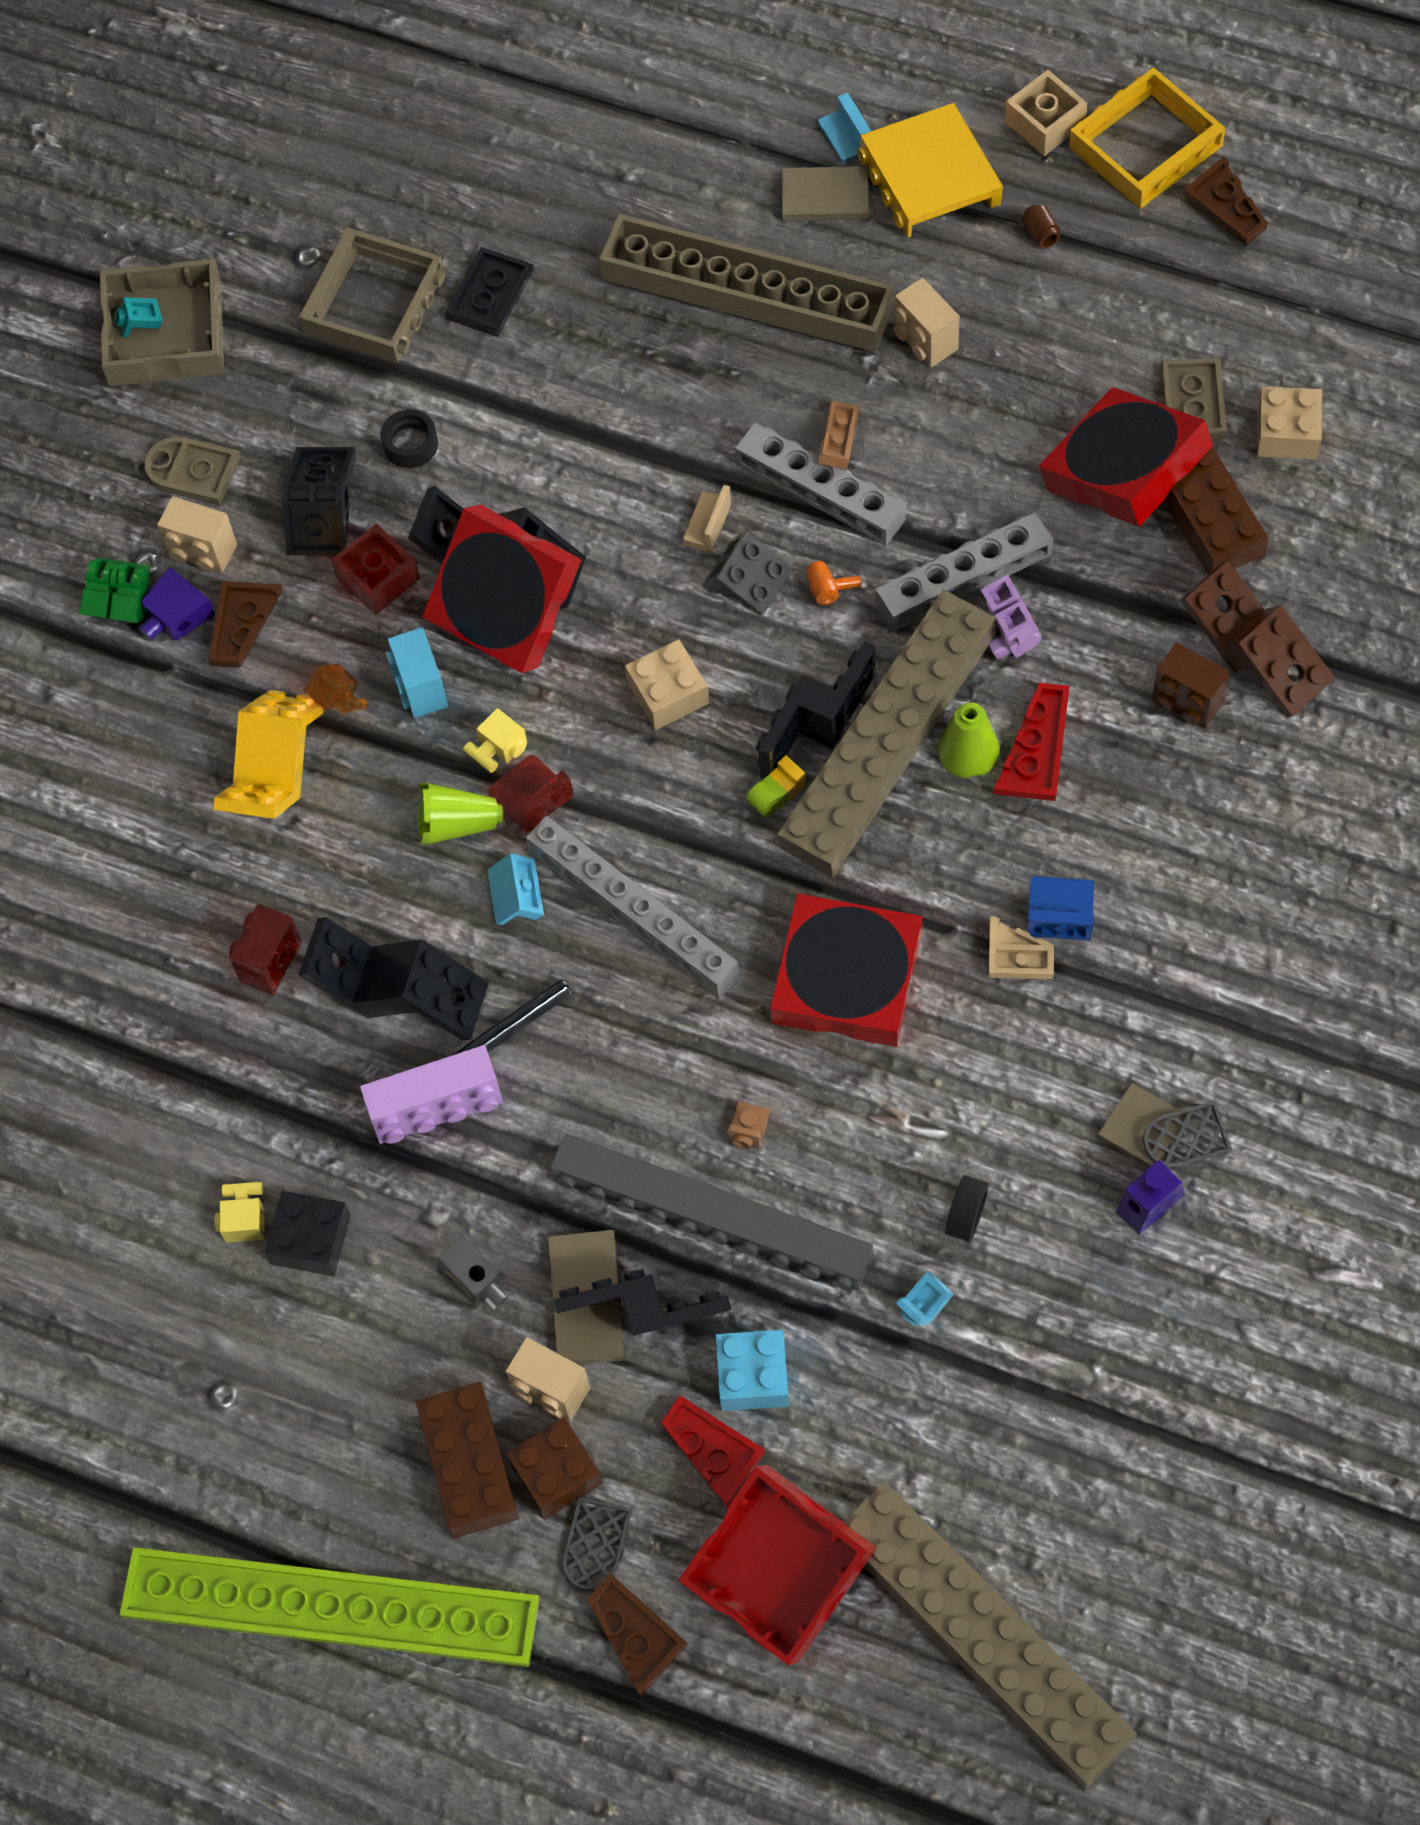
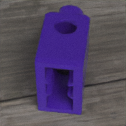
(174, 607)
(1153, 1193)

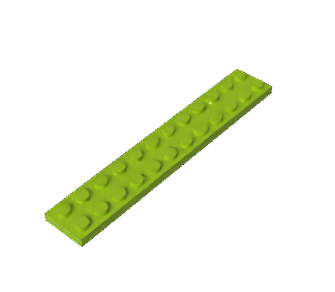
(330, 1606)

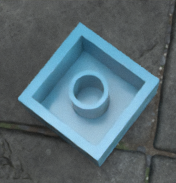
(416, 673)
(752, 1370)

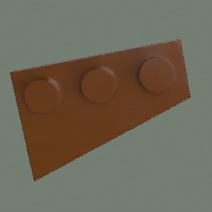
(1223, 200)
(239, 619)
(635, 1632)

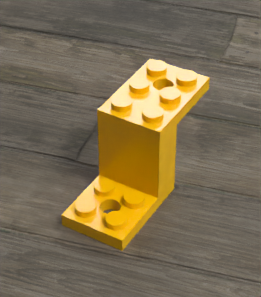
(269, 755)

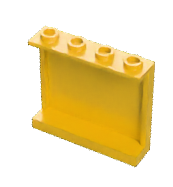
(928, 167)

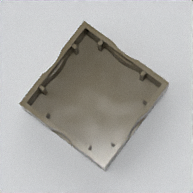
(191, 328)

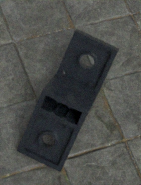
(439, 507)
(393, 978)

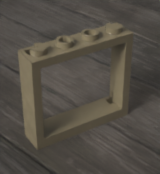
(360, 243)

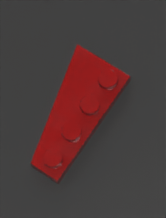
(1037, 748)

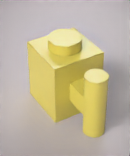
(498, 737)
(243, 1217)

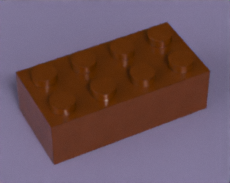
(1216, 516)
(467, 1460)

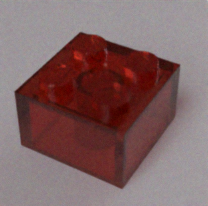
(375, 569)
(265, 949)

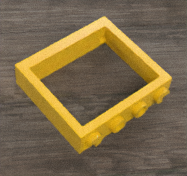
(1152, 83)

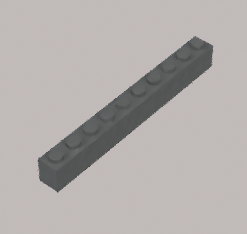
(712, 1212)

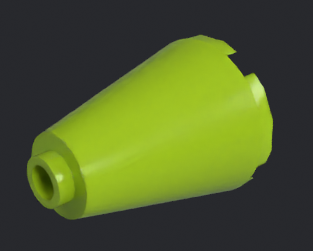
(969, 743)
(454, 813)

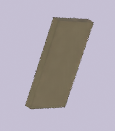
(595, 1330)

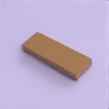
(838, 435)

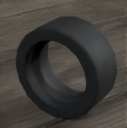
(404, 420)
(966, 1208)

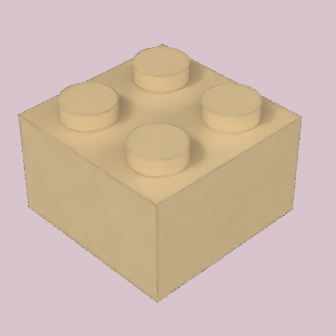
(1045, 112)
(926, 323)
(1289, 423)
(197, 535)
(667, 684)
(547, 1380)

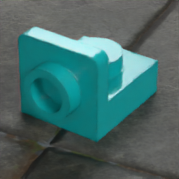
(138, 314)

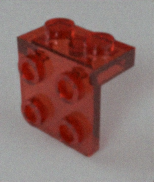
(531, 792)

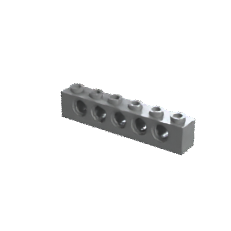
(803, 483)
(1008, 559)

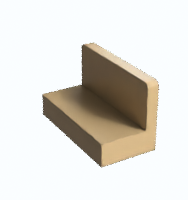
(708, 520)

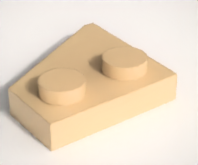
(1018, 954)

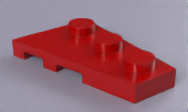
(713, 1448)

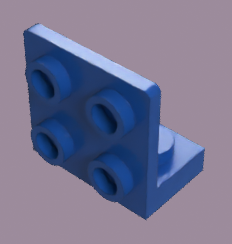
(1061, 908)

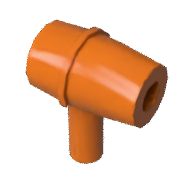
(823, 584)

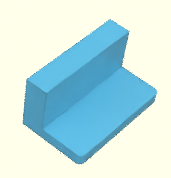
(844, 128)
(515, 889)

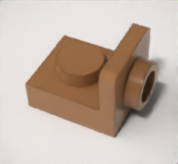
(748, 1125)

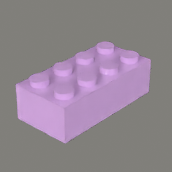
(432, 1095)

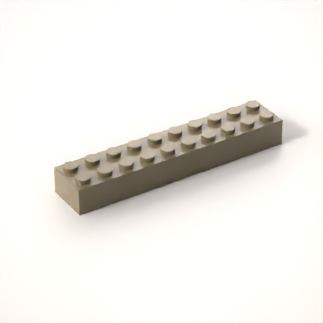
(747, 282)
(887, 733)
(990, 1639)

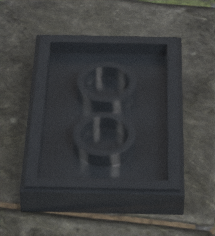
(489, 291)

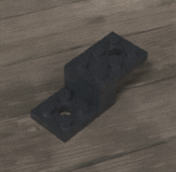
(817, 710)
(642, 1302)

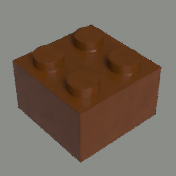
(1190, 685)
(554, 1468)

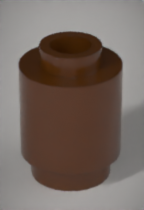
(1041, 226)

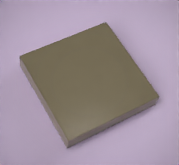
(1129, 1120)

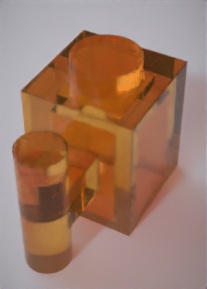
(333, 688)

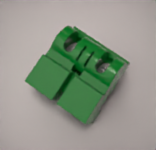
(115, 590)

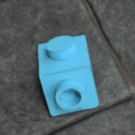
(924, 1300)

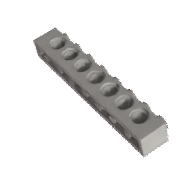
(633, 907)

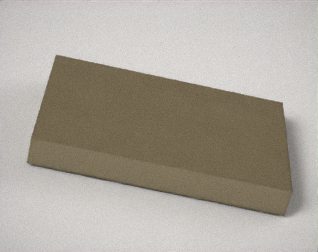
(825, 193)
(1196, 389)

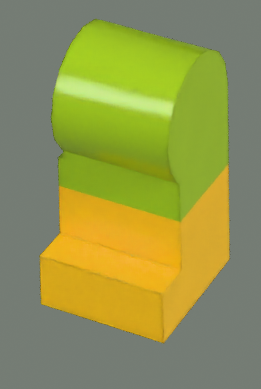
(777, 788)

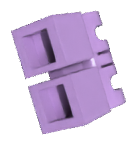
(1012, 619)

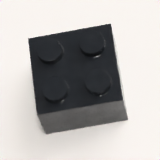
(307, 1233)

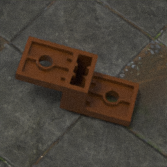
(1257, 639)

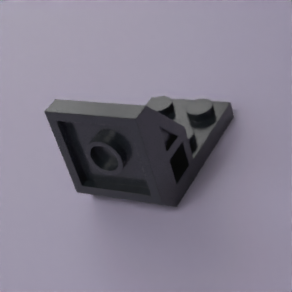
(317, 500)

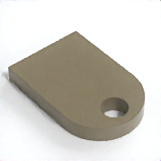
(193, 468)

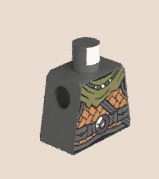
(464, 1261)

